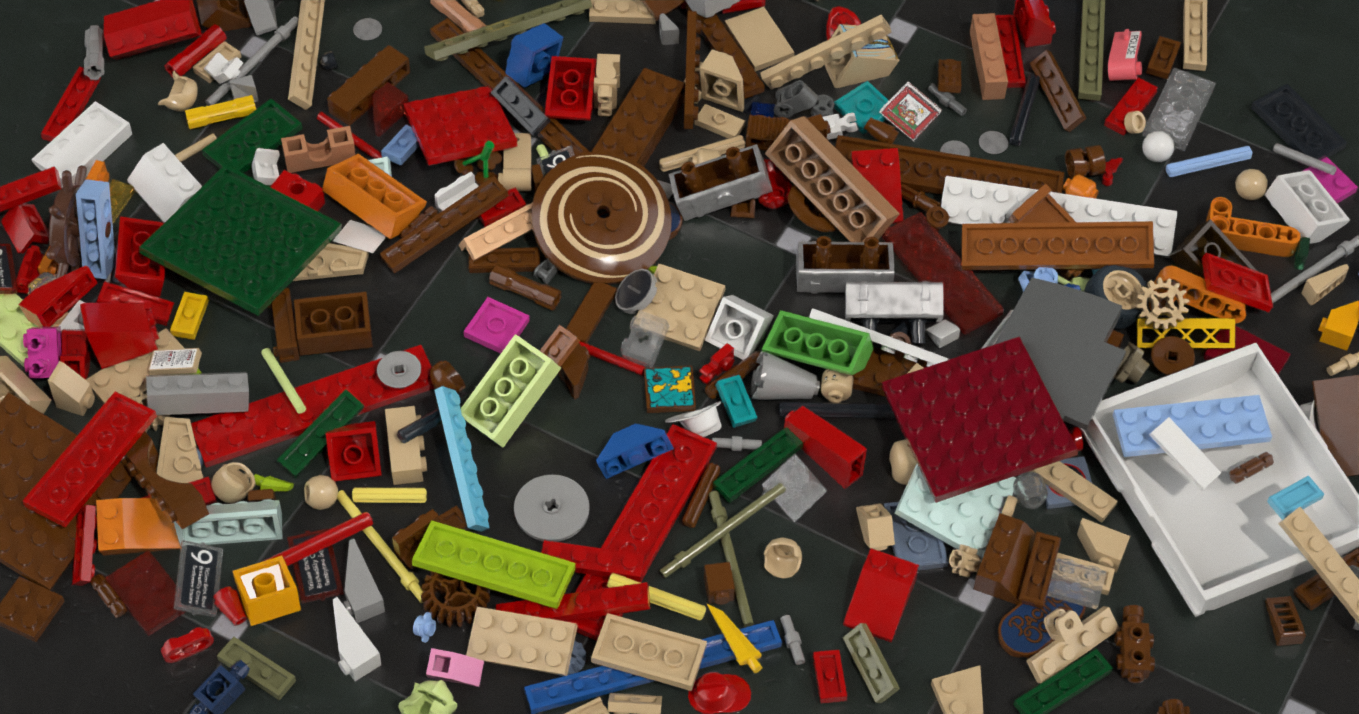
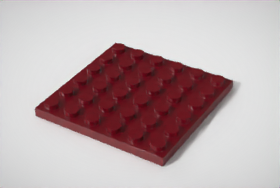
(978, 419)

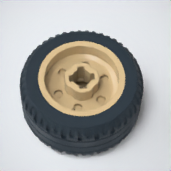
(1121, 287)

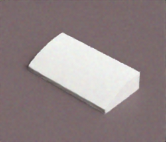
(84, 141)

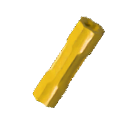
(218, 112)

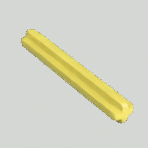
(664, 598)

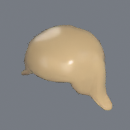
(182, 94)

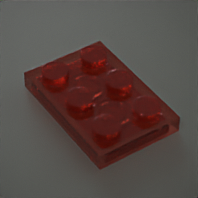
(146, 592)

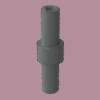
(947, 99)

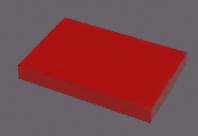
(1237, 282)

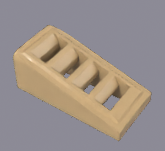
(1322, 284)

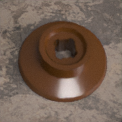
(1172, 347)

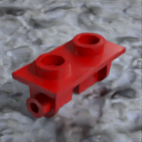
(29, 269)

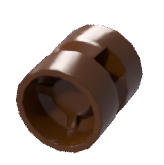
(1087, 161)

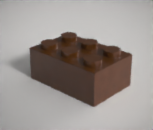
(333, 323)

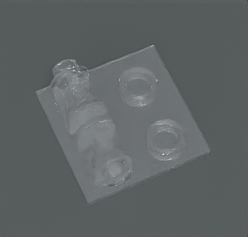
(800, 484)

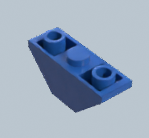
(632, 447)

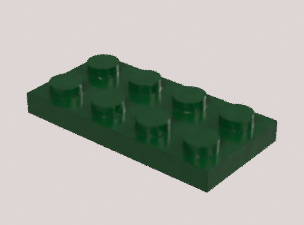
(258, 130)

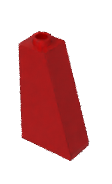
(828, 446)

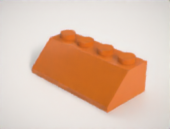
(373, 195)

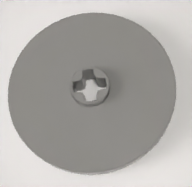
(560, 523)

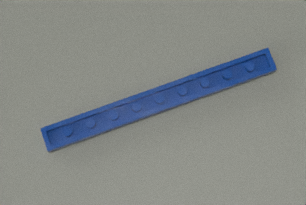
(607, 680)

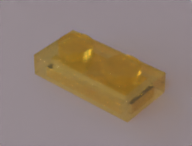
(119, 195)

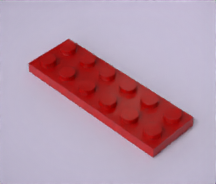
(89, 459)

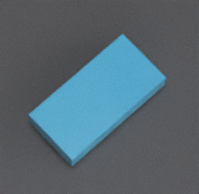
(1299, 494)

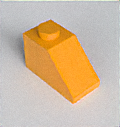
(1340, 326)

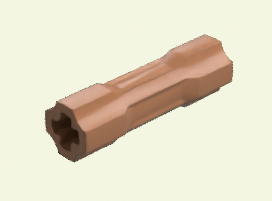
(458, 14)

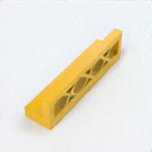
(1192, 323)

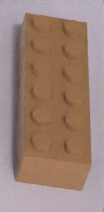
(831, 182)

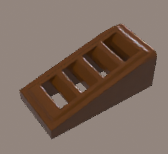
(1285, 637)

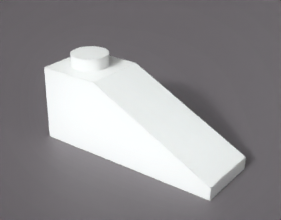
(355, 649)

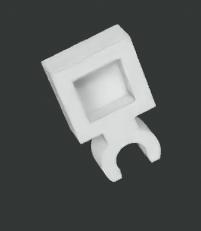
(839, 124)

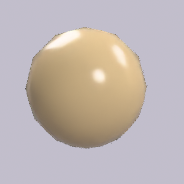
(1251, 184)
(320, 492)

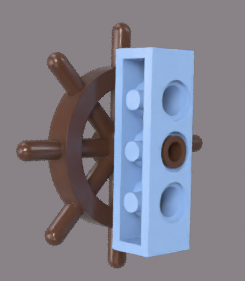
(82, 226)

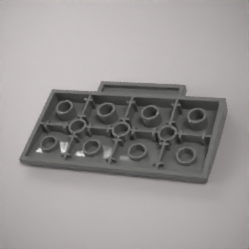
(1068, 345)

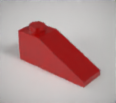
(55, 298)

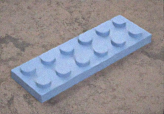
(1204, 422)

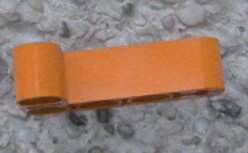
(1251, 234)
(1200, 298)

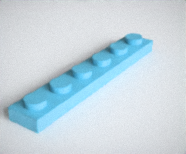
(461, 458)

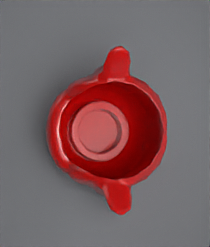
(780, 188)

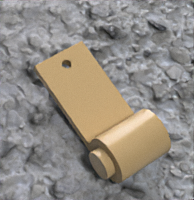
(517, 165)

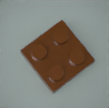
(29, 608)

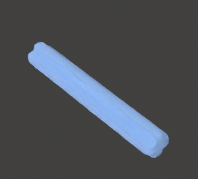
(1208, 161)

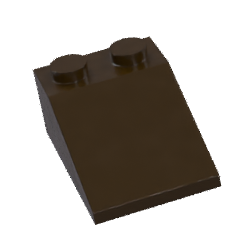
(1202, 240)

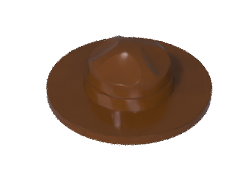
(808, 212)

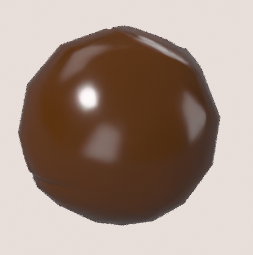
(445, 375)

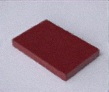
(1275, 355)

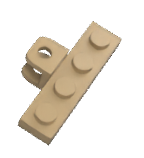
(1071, 640)

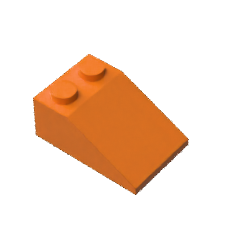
(133, 527)

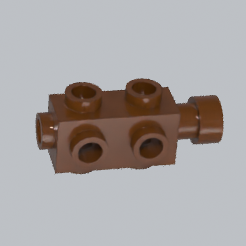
(1134, 646)

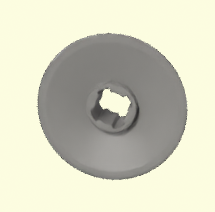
(398, 362)

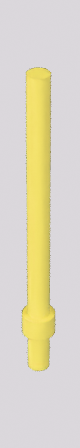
(408, 579)

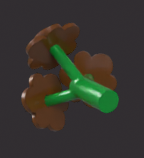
(486, 160)

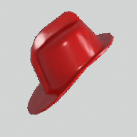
(719, 693)

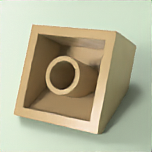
(722, 81)

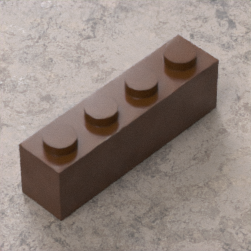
(356, 93)

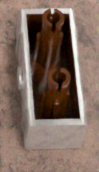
(720, 182)
(829, 265)

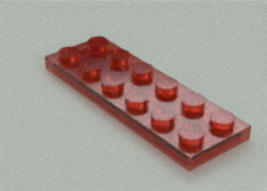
(934, 260)

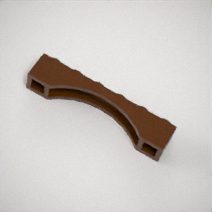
(178, 500)

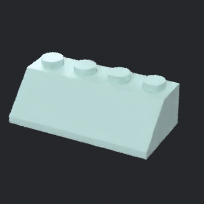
(235, 523)

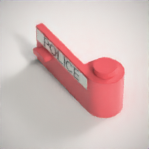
(1123, 56)

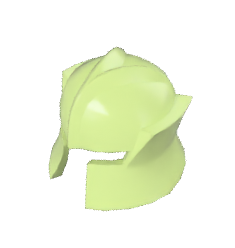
(429, 698)

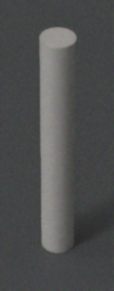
(1305, 159)

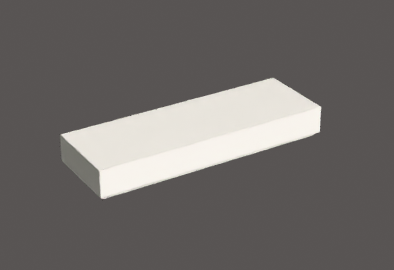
(1185, 453)

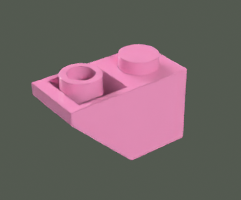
(454, 667)

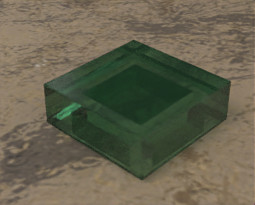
(1301, 253)

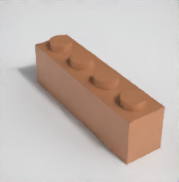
(988, 56)

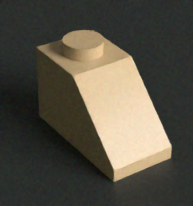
(70, 390)
(876, 526)
(1102, 543)

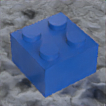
(532, 54)

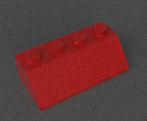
(150, 27)

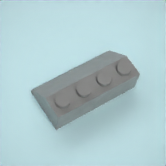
(198, 393)

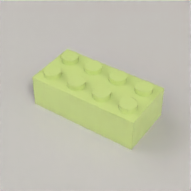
(509, 390)

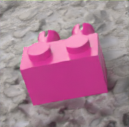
(44, 350)

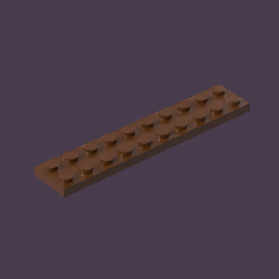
(927, 169)

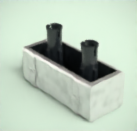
(895, 302)

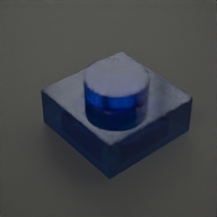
(762, 109)

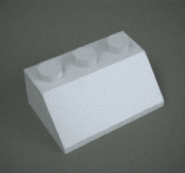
(163, 182)
(1306, 205)

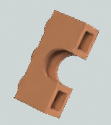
(304, 156)

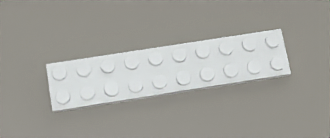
(988, 202)

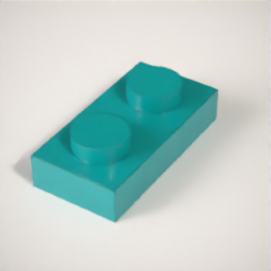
(736, 401)

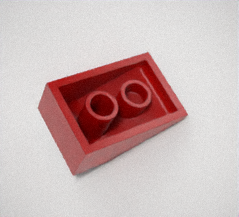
(571, 88)
(882, 171)
(881, 594)

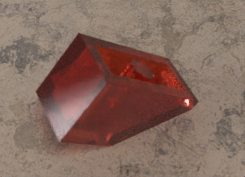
(387, 107)

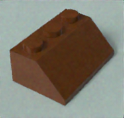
(224, 13)
(1005, 559)

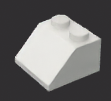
(738, 325)

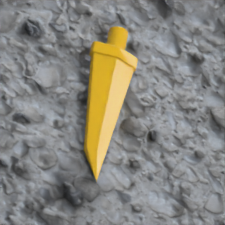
(740, 645)

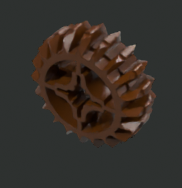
(459, 602)

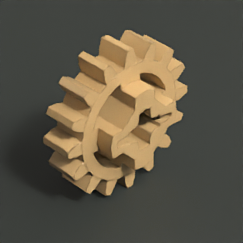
(1170, 311)

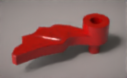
(1111, 167)

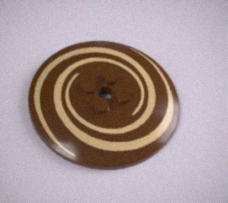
(593, 246)

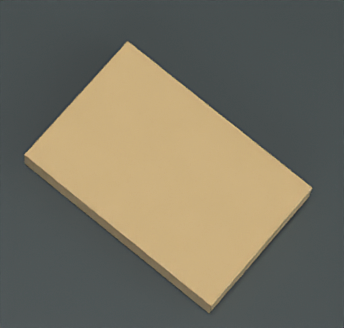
(759, 39)

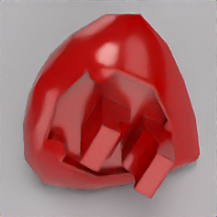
(840, 15)

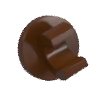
(937, 217)

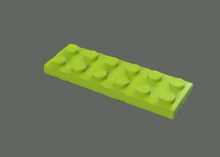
(494, 564)

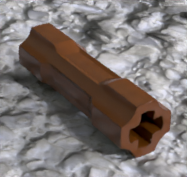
(509, 280)

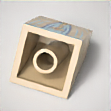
(863, 64)

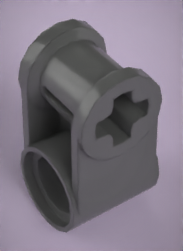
(794, 99)

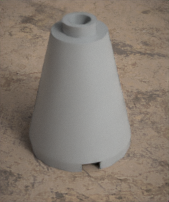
(781, 380)

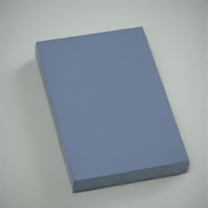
(915, 543)

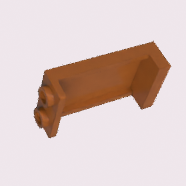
(1044, 209)

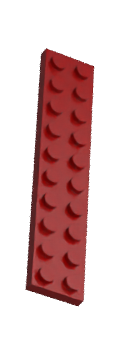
(276, 419)
(652, 509)

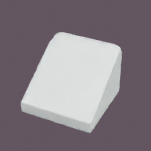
(943, 333)

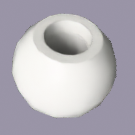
(1158, 146)

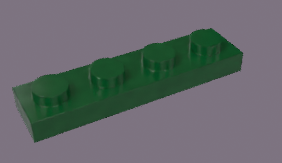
(313, 439)
(757, 464)
(1064, 685)

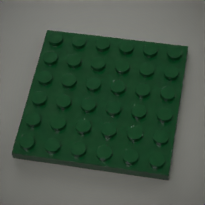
(241, 239)

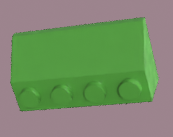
(819, 343)

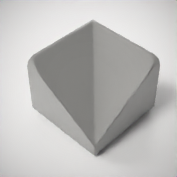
(668, 31)
(243, 87)

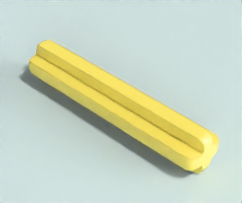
(390, 495)

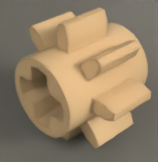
(964, 560)

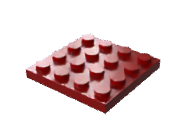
(459, 125)

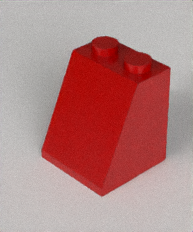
(119, 331)

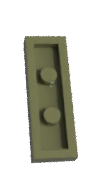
(871, 663)
(262, 670)

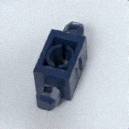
(216, 681)

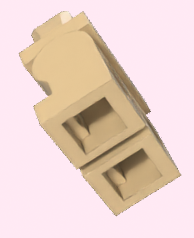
(606, 83)

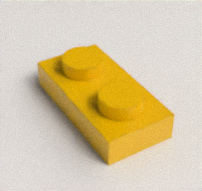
(189, 315)

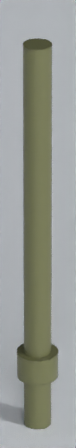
(719, 517)
(683, 558)

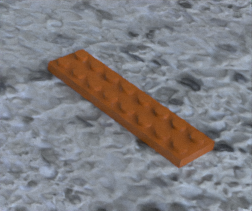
(1057, 245)

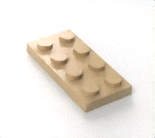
(129, 376)
(522, 641)
(649, 651)

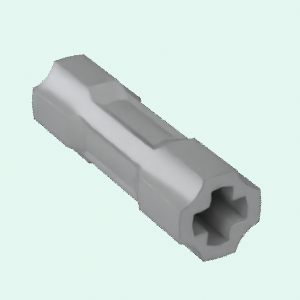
(94, 58)

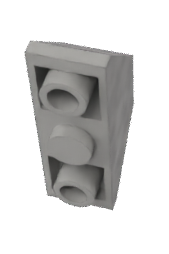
(262, 15)

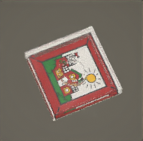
(910, 111)

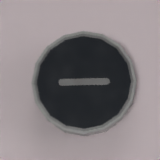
(636, 291)

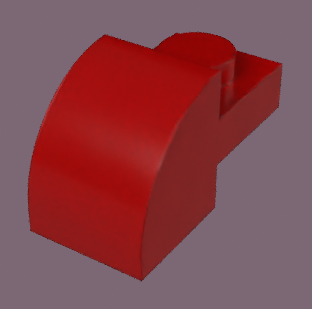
(75, 351)

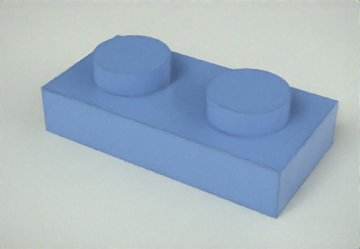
(401, 146)

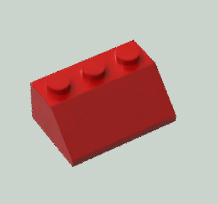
(133, 268)

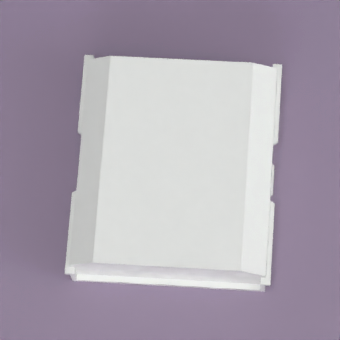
(1227, 536)

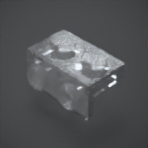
(1076, 583)

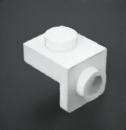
(222, 69)
(265, 166)

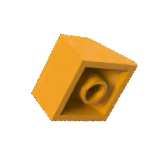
(267, 590)

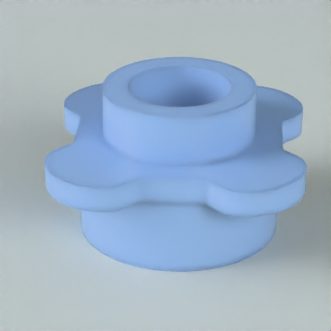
(424, 626)

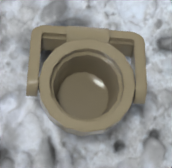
(1132, 366)

